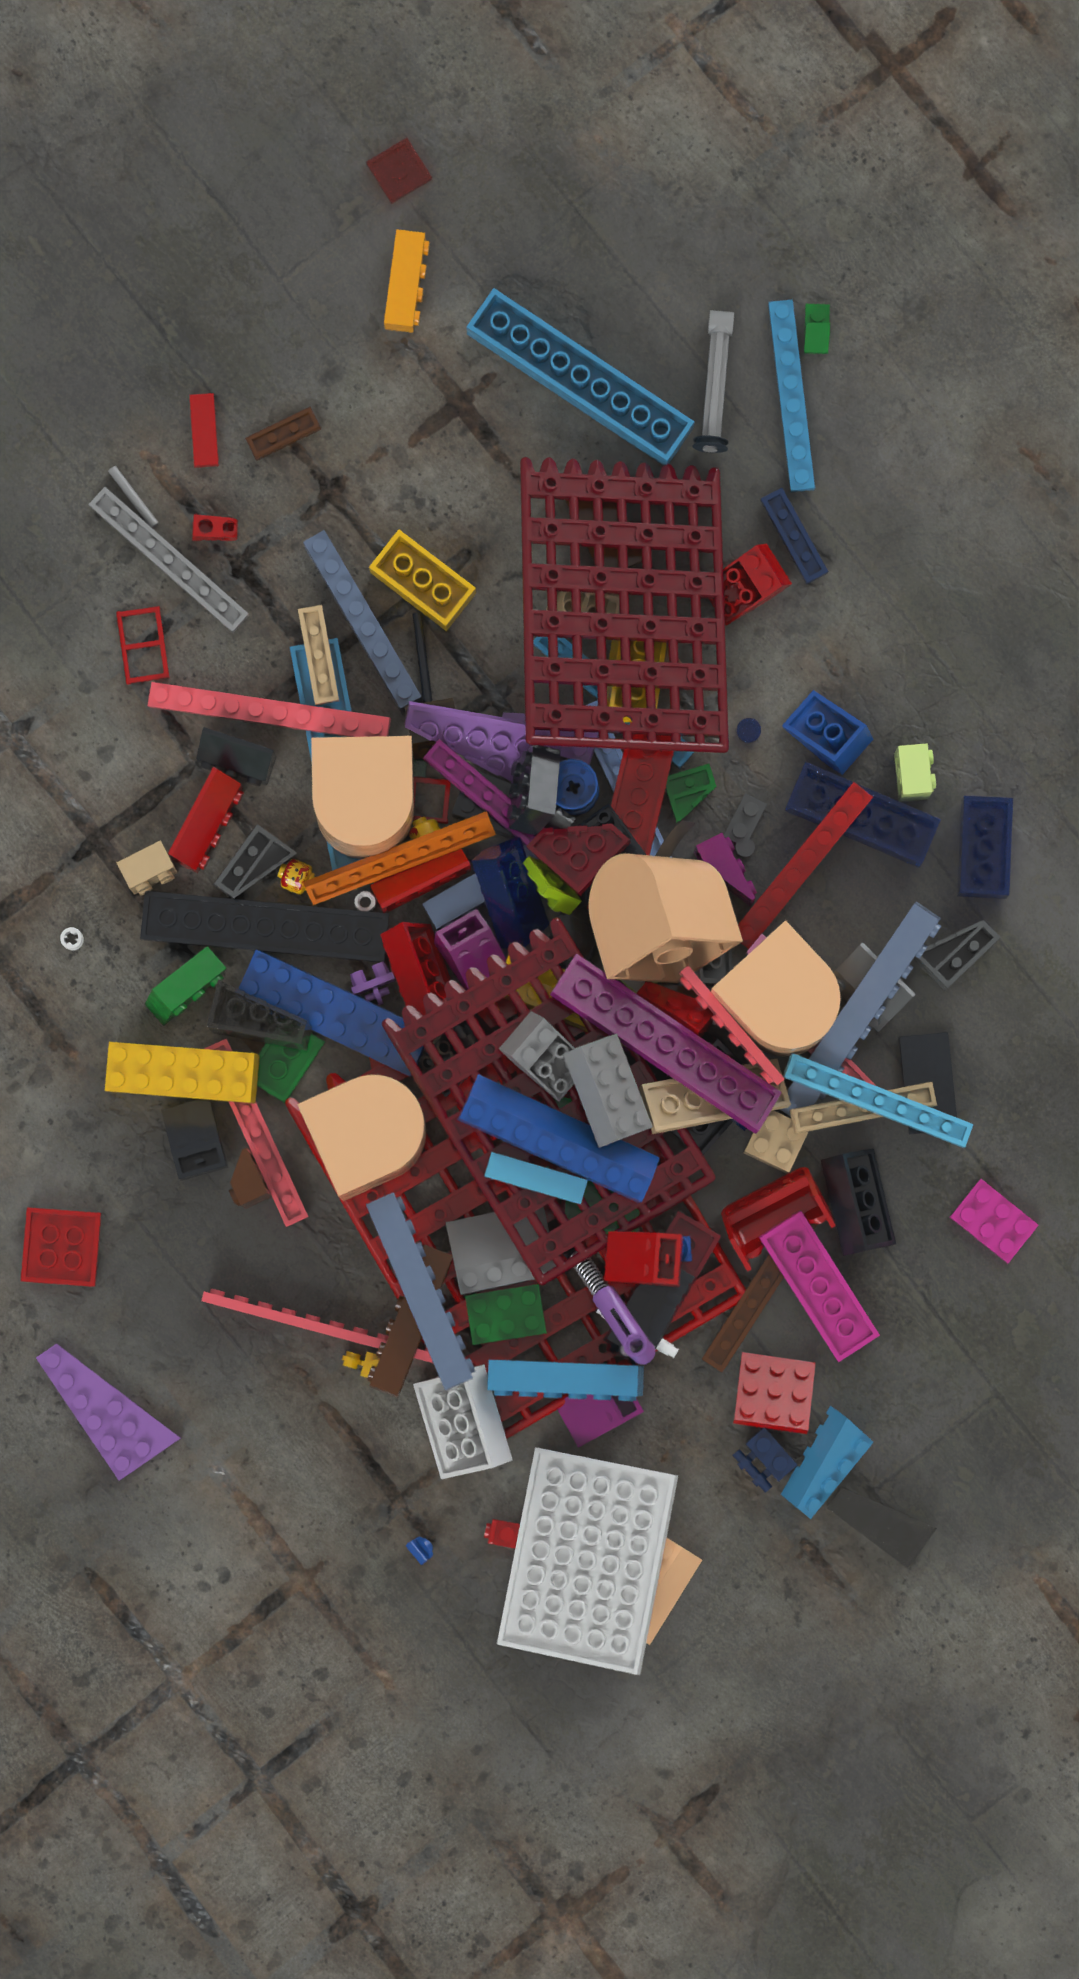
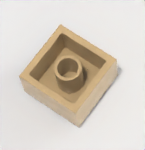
(147, 868)
(776, 1142)

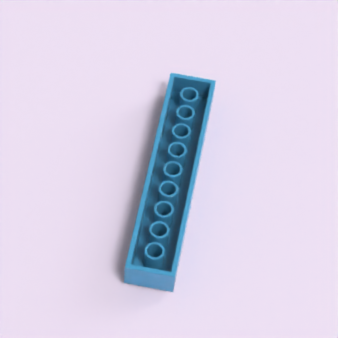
(580, 377)

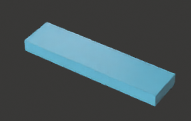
(535, 1178)

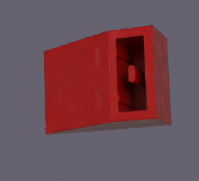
(751, 582)
(644, 1258)

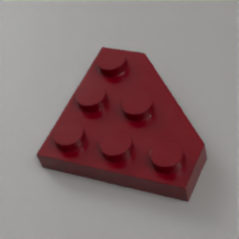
(578, 851)

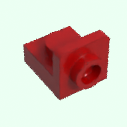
(502, 1533)

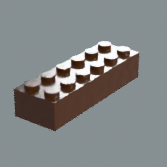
(404, 1336)

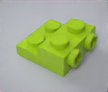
(550, 886)

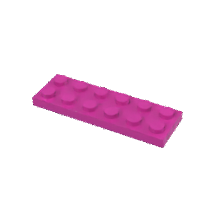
(819, 1286)

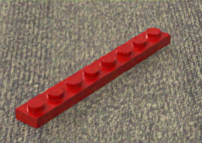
(803, 863)

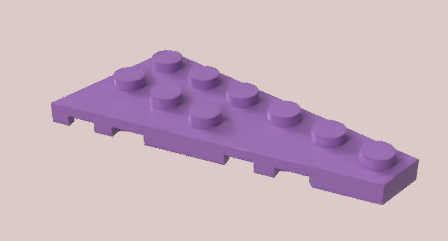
(480, 738)
(113, 1422)

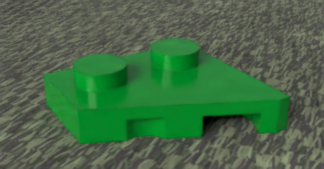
(689, 789)

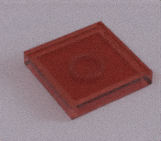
(399, 170)

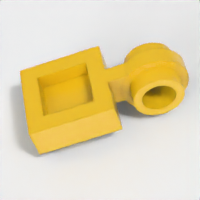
(353, 1360)

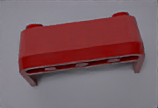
(768, 1207)

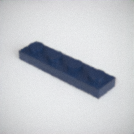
(794, 536)

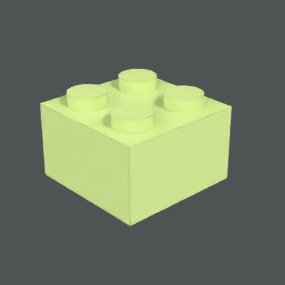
(913, 772)

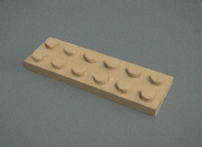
(677, 1107)

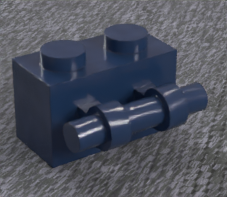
(770, 1454)

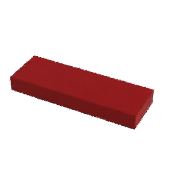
(204, 430)

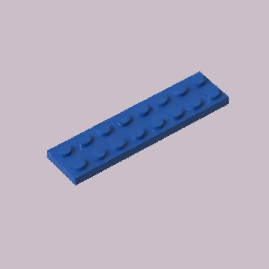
(326, 1008)

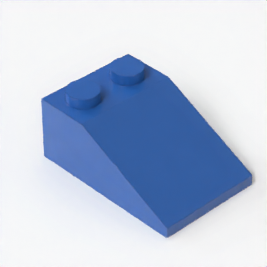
(828, 732)

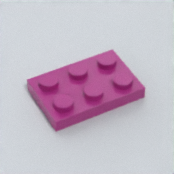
(994, 1221)

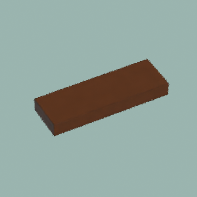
(283, 433)

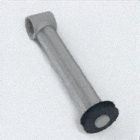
(720, 330)

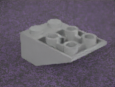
(539, 1053)

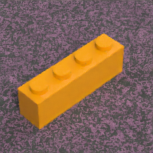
(404, 281)

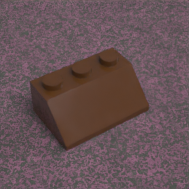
(247, 1182)

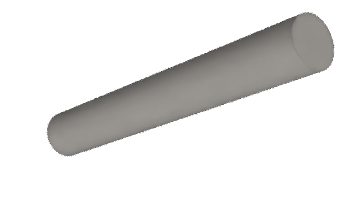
(133, 497)

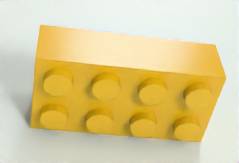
(422, 580)

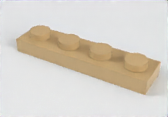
(318, 655)

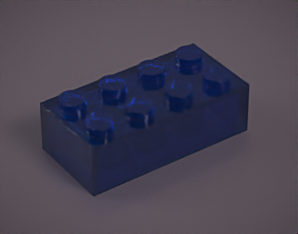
(985, 847)

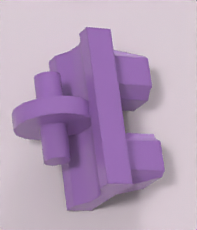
(361, 985)

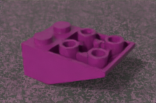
(719, 853)
(467, 945)
(592, 1418)

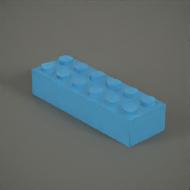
(570, 1378)

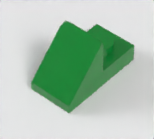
(817, 328)

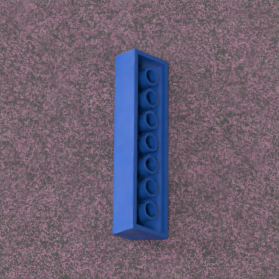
(557, 1139)

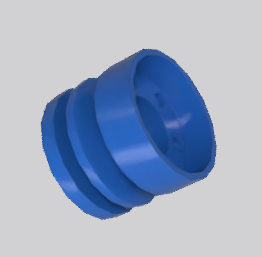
(580, 774)

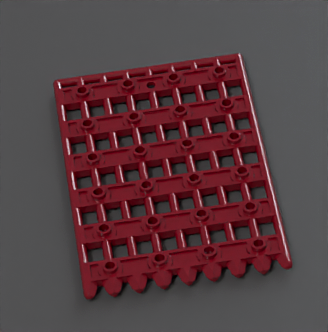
(626, 627)
(483, 994)

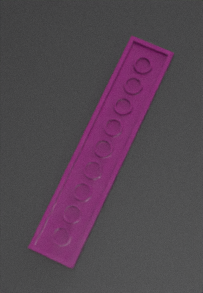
(666, 1043)

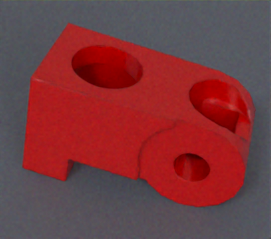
(214, 528)

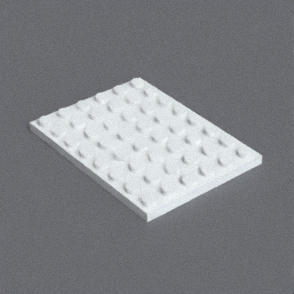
(587, 1560)

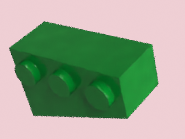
(185, 985)

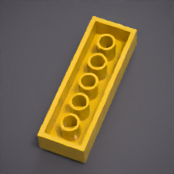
(182, 1072)

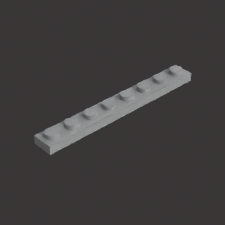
(169, 560)

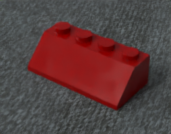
(205, 821)
(418, 880)
(416, 963)

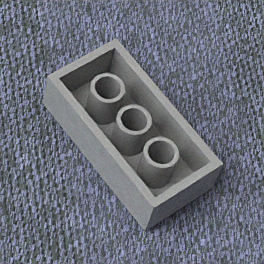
(607, 1090)

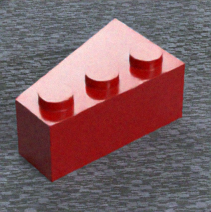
(678, 1006)

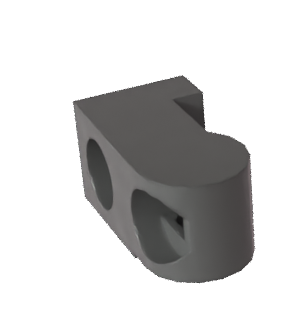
(562, 820)

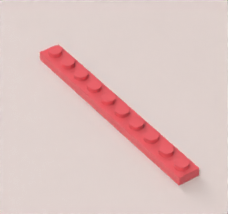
(267, 711)
(310, 1322)

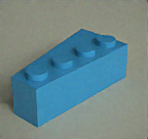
(826, 1463)

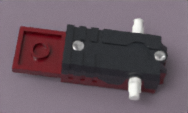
(657, 1305)

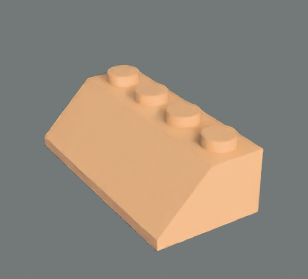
(675, 1573)

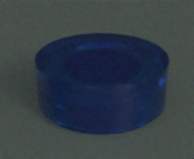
(748, 730)

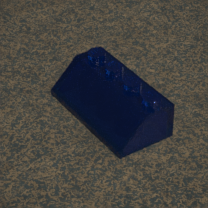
(509, 892)

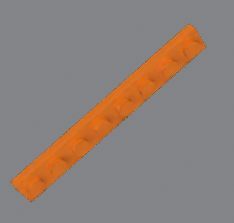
(399, 858)

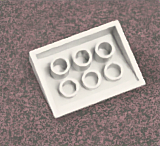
(463, 1425)

